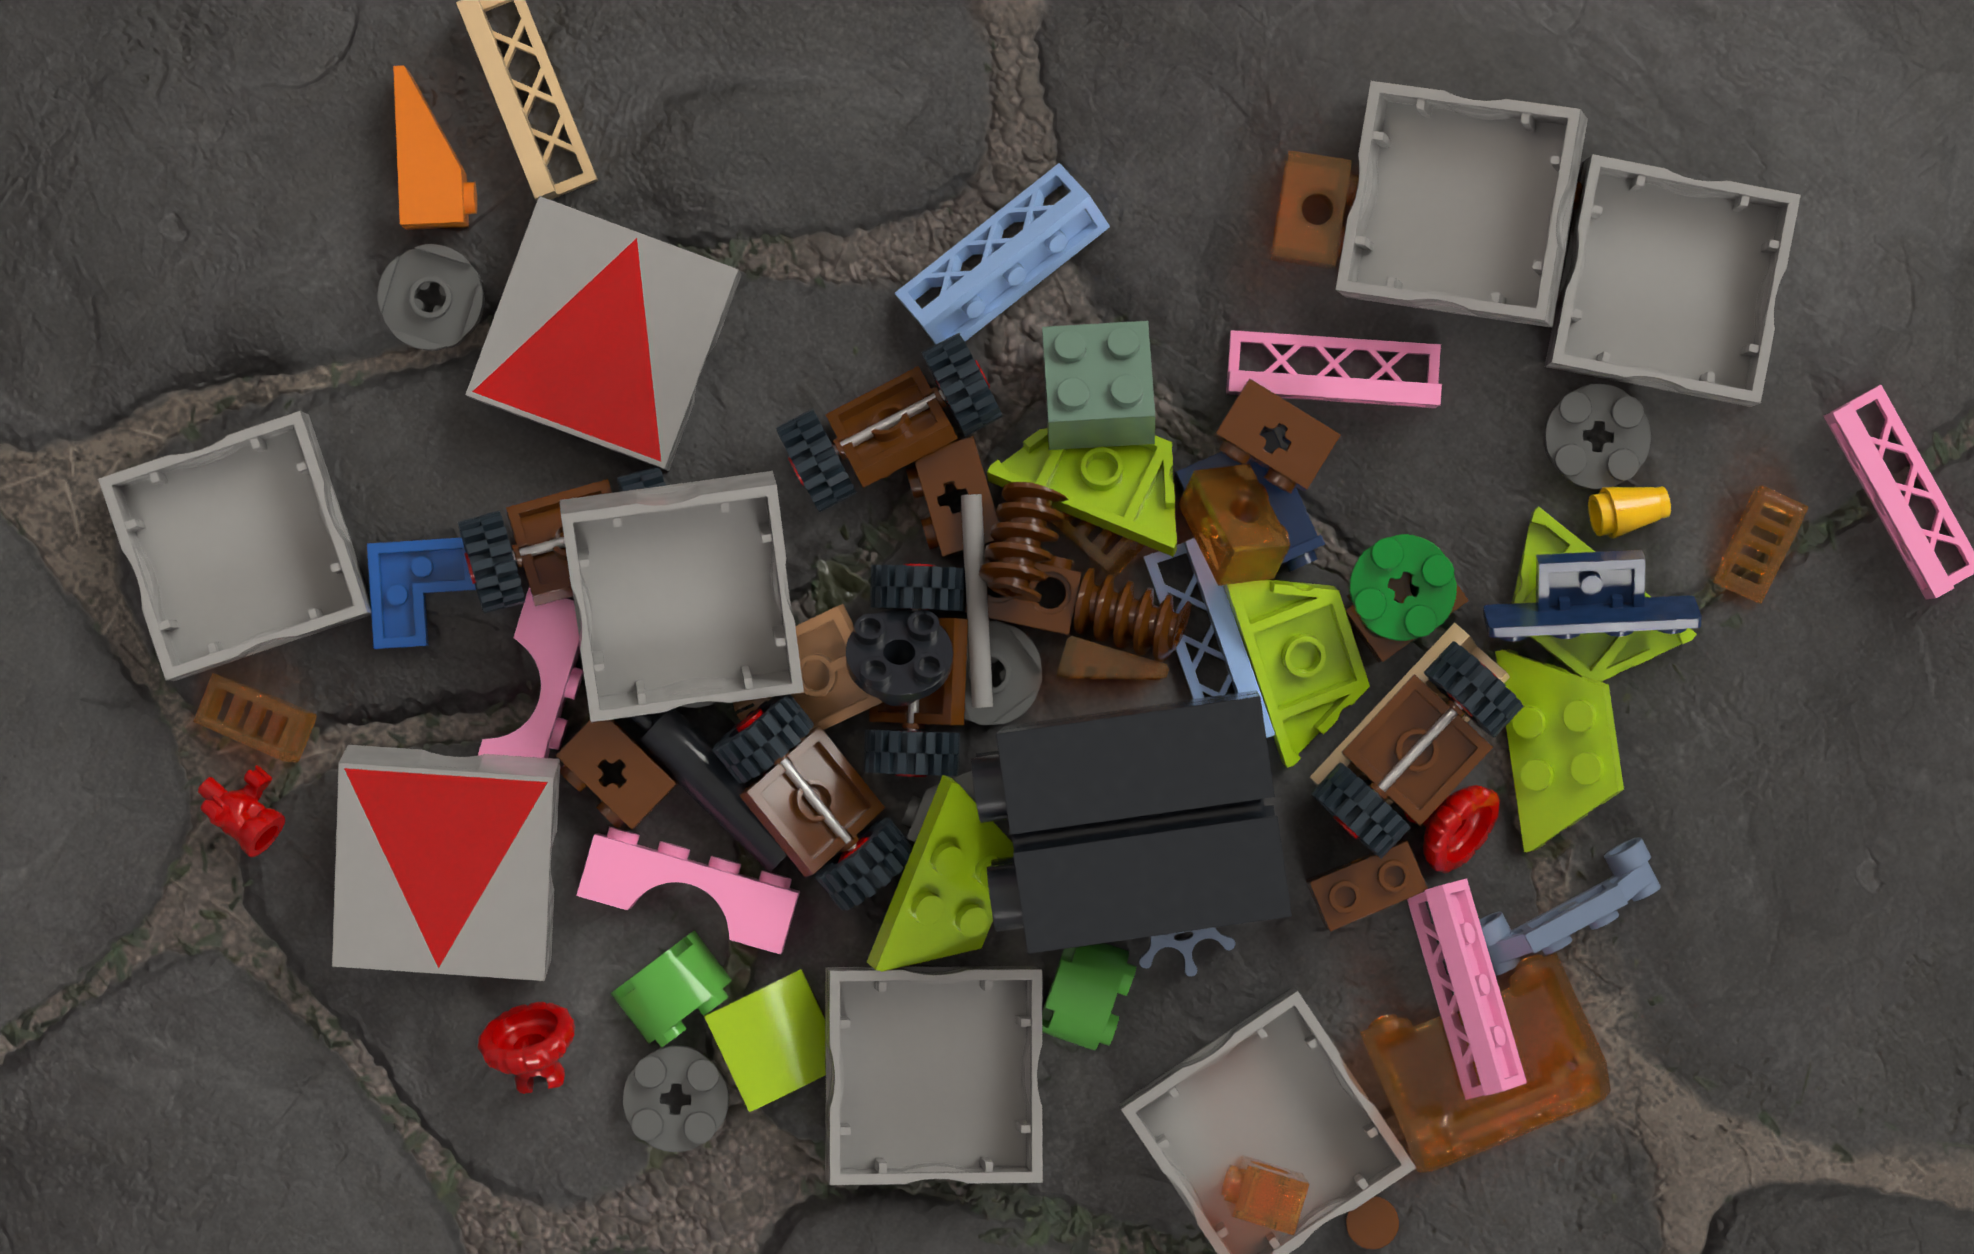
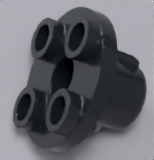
(899, 655)

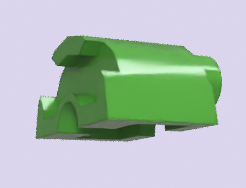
(673, 988)
(1085, 993)

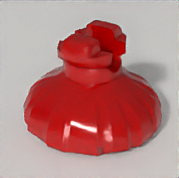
(1459, 827)
(529, 1043)

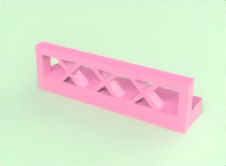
(1337, 388)
(1891, 503)
(1473, 986)

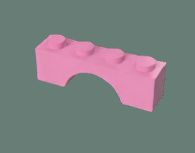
(553, 641)
(754, 908)

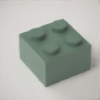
(1098, 385)

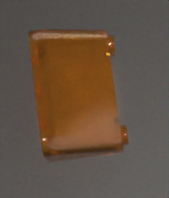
(1425, 1093)

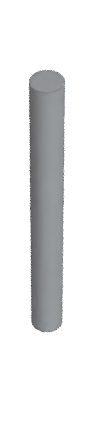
(976, 601)

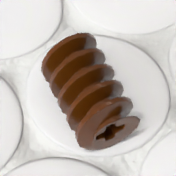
(1020, 539)
(1129, 617)

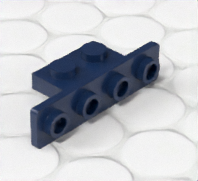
(1591, 596)

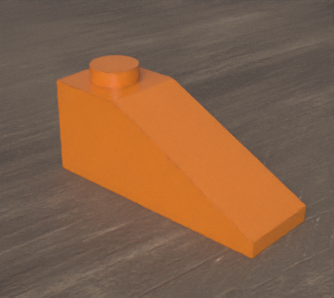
(430, 176)

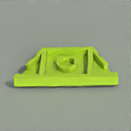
(1109, 487)
(1589, 654)
(1299, 656)
(1558, 746)
(944, 889)

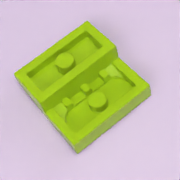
(772, 1039)

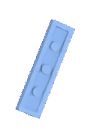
(1008, 264)
(1222, 624)

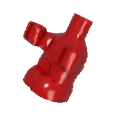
(241, 813)

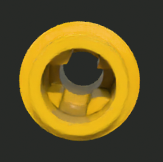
(1625, 509)

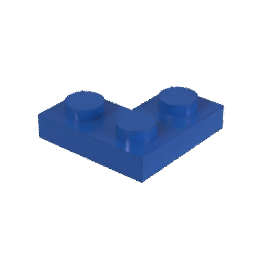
(398, 583)

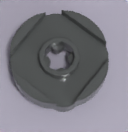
(417, 270)
(1620, 416)
(1020, 677)
(696, 1121)

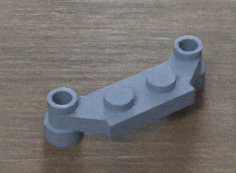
(1593, 907)

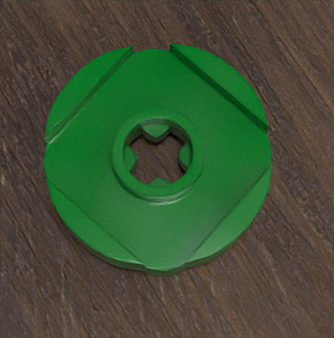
(1375, 601)

